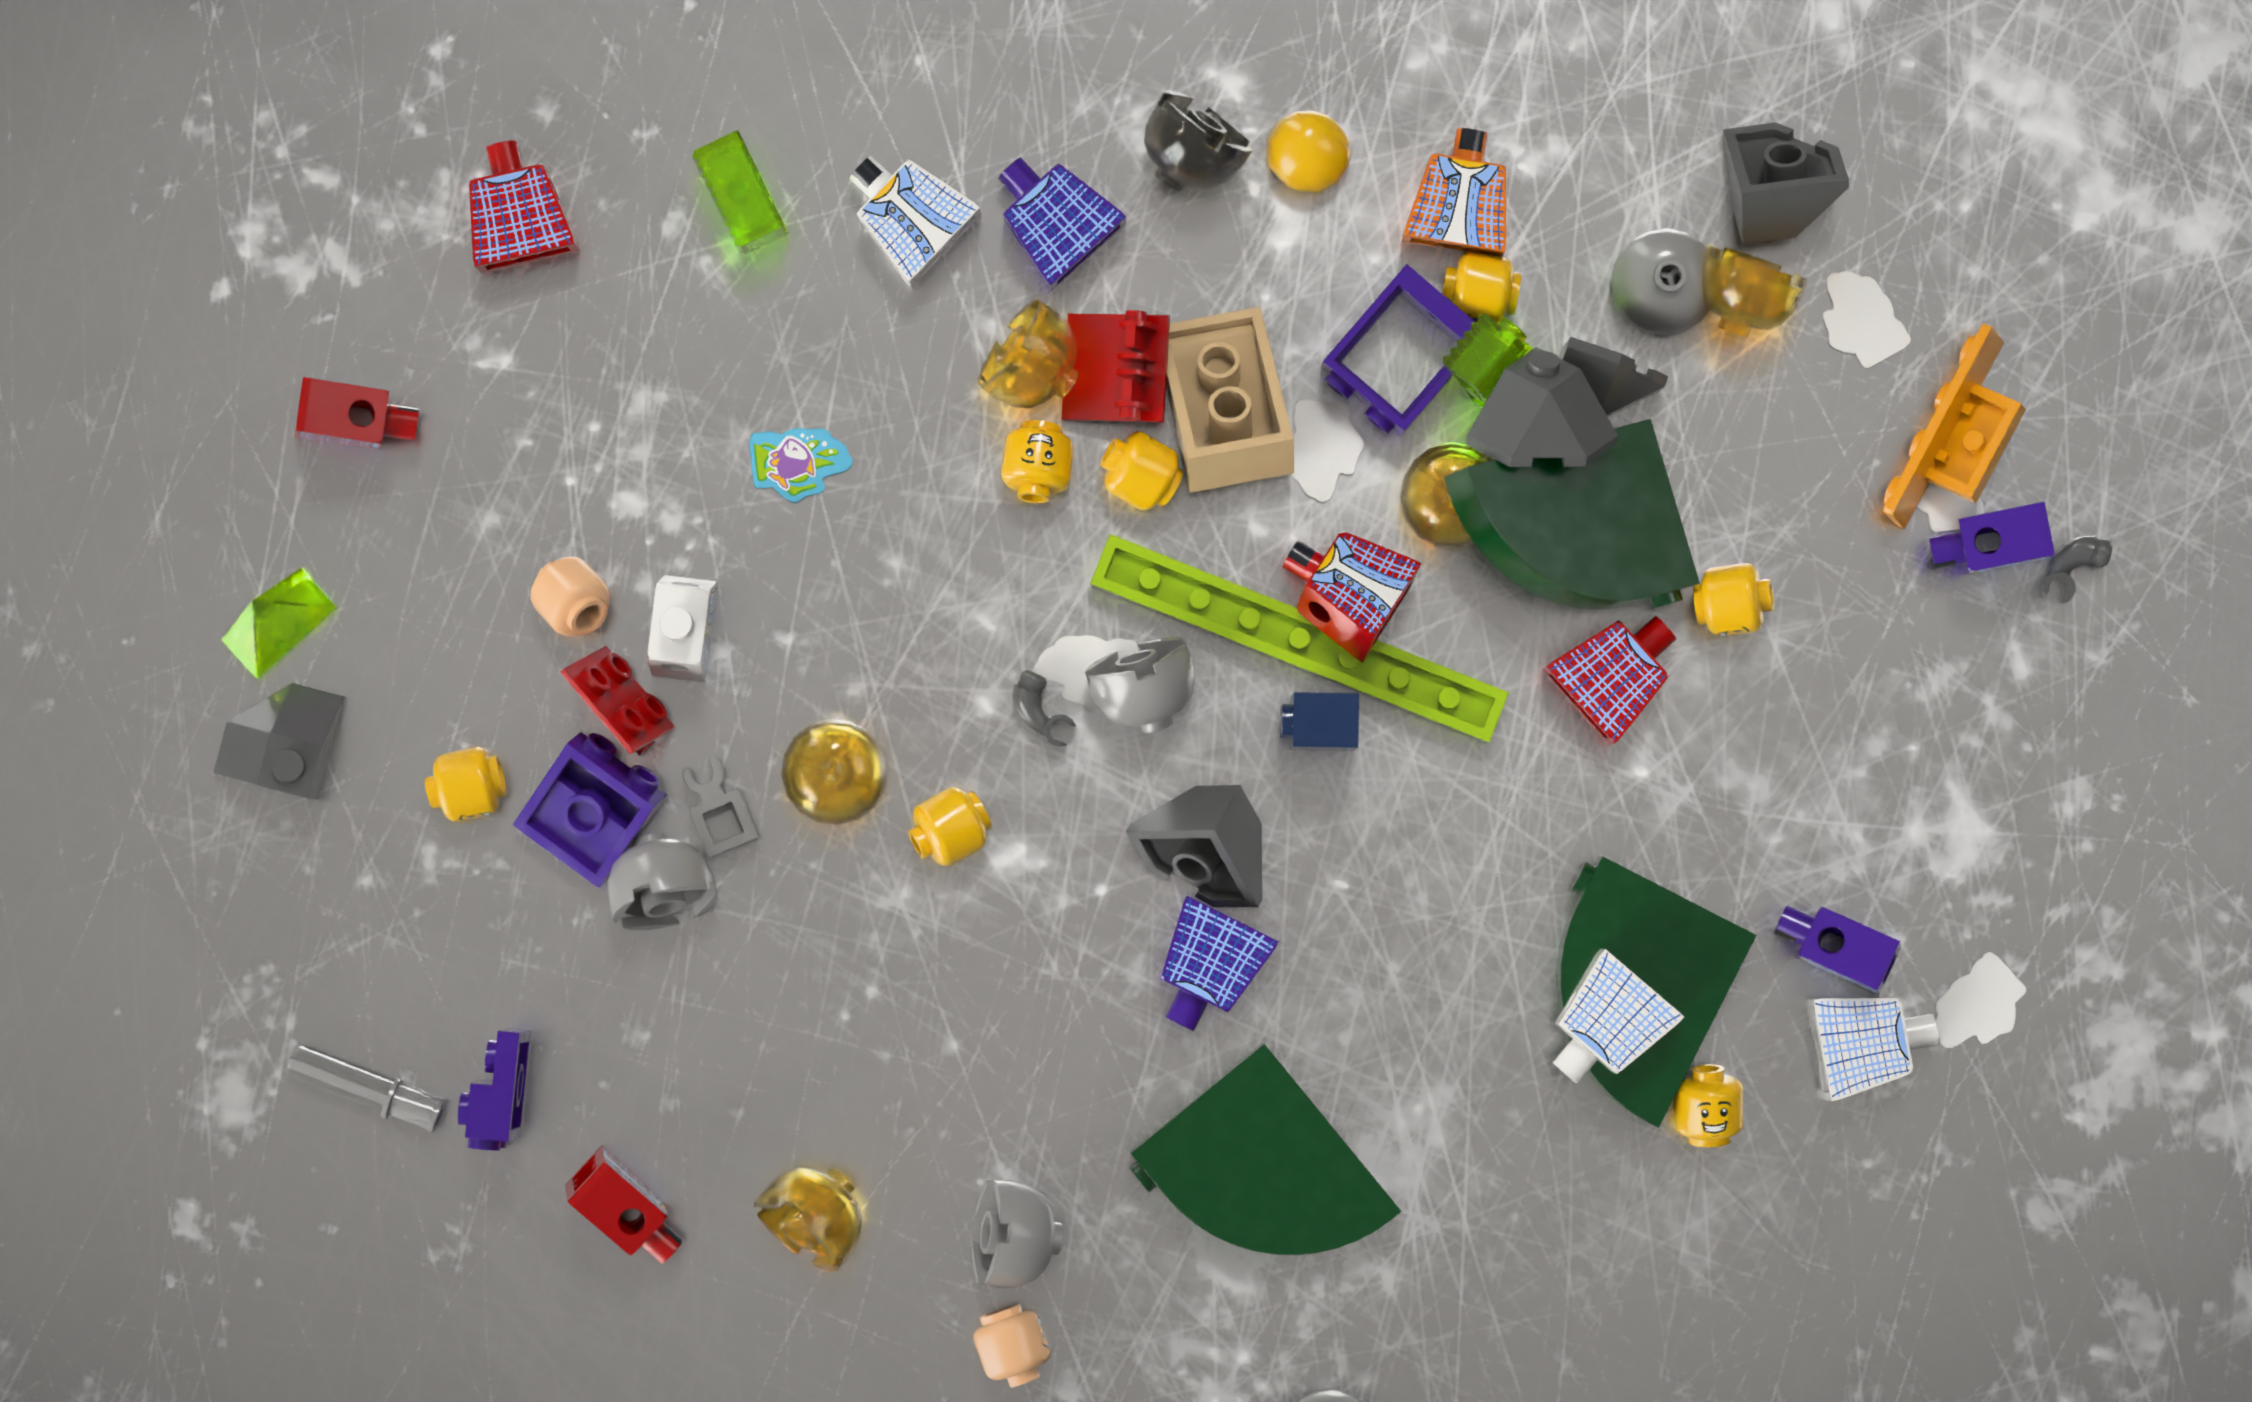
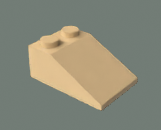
(1227, 401)

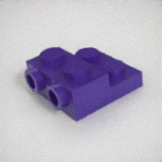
(590, 807)
(496, 1106)

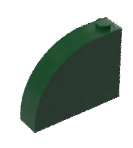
(1582, 532)
(1671, 947)
(1262, 1166)

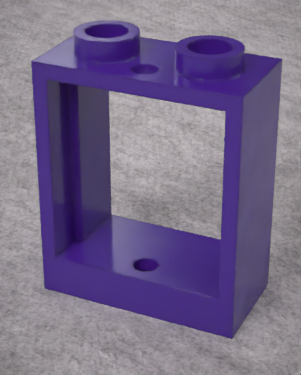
(1430, 304)

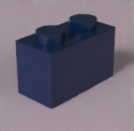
(1321, 721)

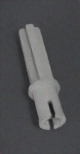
(366, 1088)

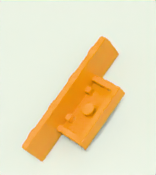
(1963, 435)

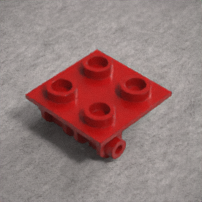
(1119, 367)
(618, 699)

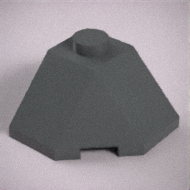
(1779, 180)
(1612, 375)
(1542, 412)
(282, 741)
(1207, 840)

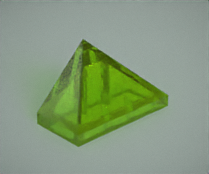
(278, 622)

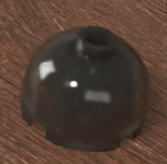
(1193, 145)

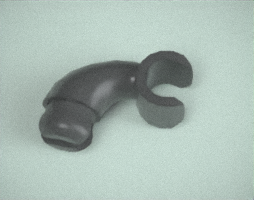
(2076, 553)
(1029, 706)

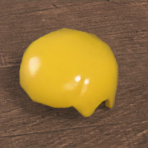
(1308, 151)

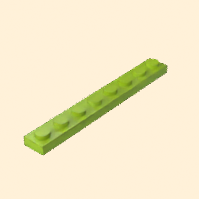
(1289, 637)

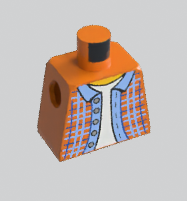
(1461, 200)

